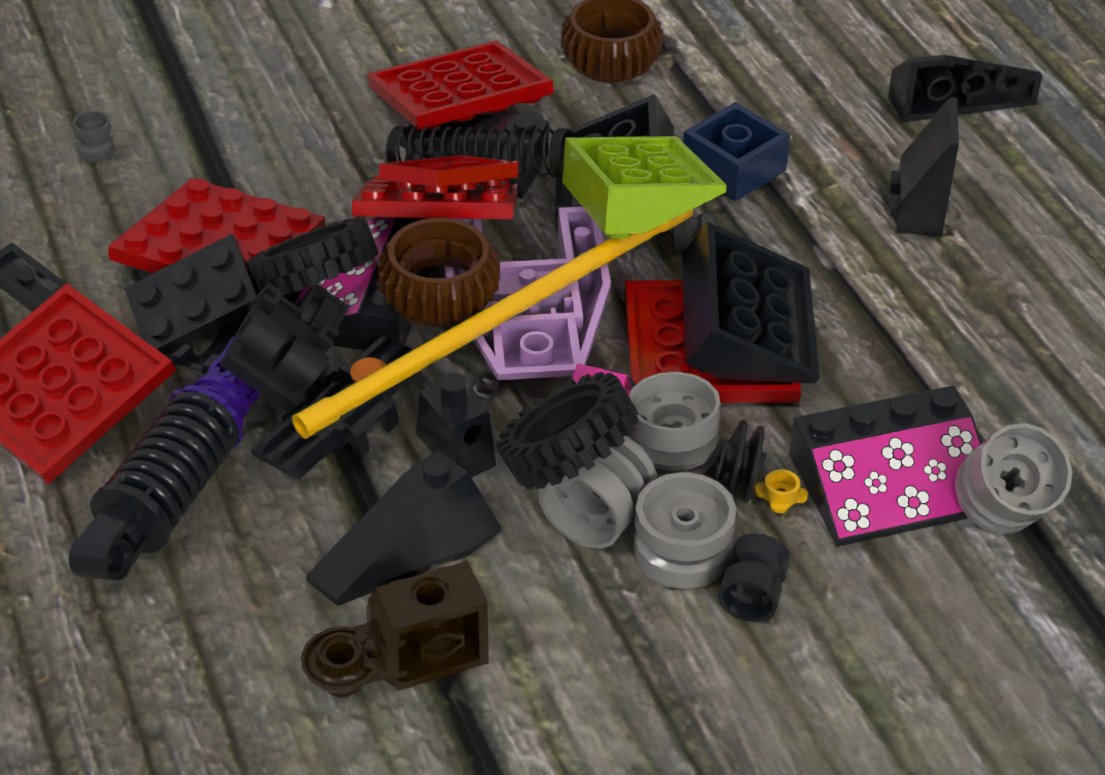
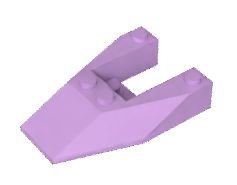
(557, 330)

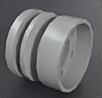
(677, 422)
(1013, 478)
(599, 501)

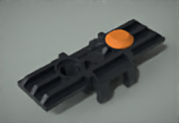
(297, 455)

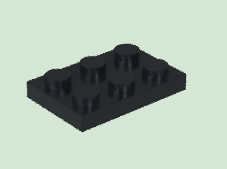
(193, 295)

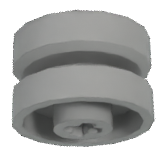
(684, 530)

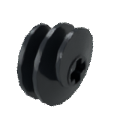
(741, 459)

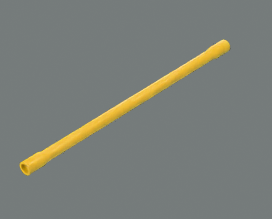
(332, 408)

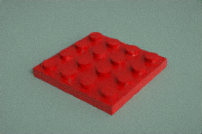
(460, 85)
(383, 199)
(202, 215)
(658, 344)
(70, 380)

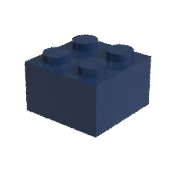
(739, 148)

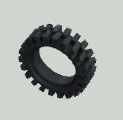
(314, 256)
(567, 430)

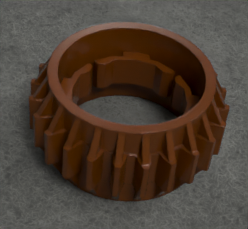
(591, 45)
(439, 300)

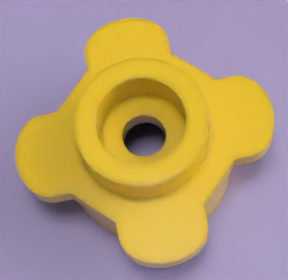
(781, 490)

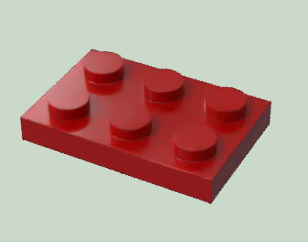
(441, 172)

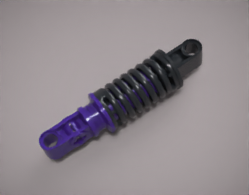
(163, 474)

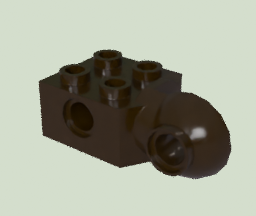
(412, 635)

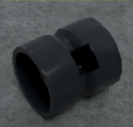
(754, 577)

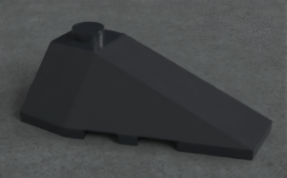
(926, 83)

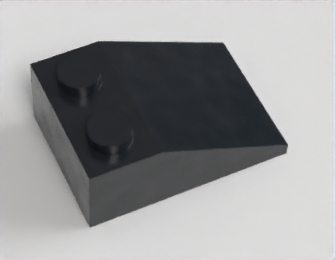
(926, 175)

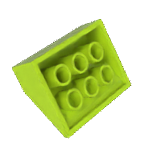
(636, 181)

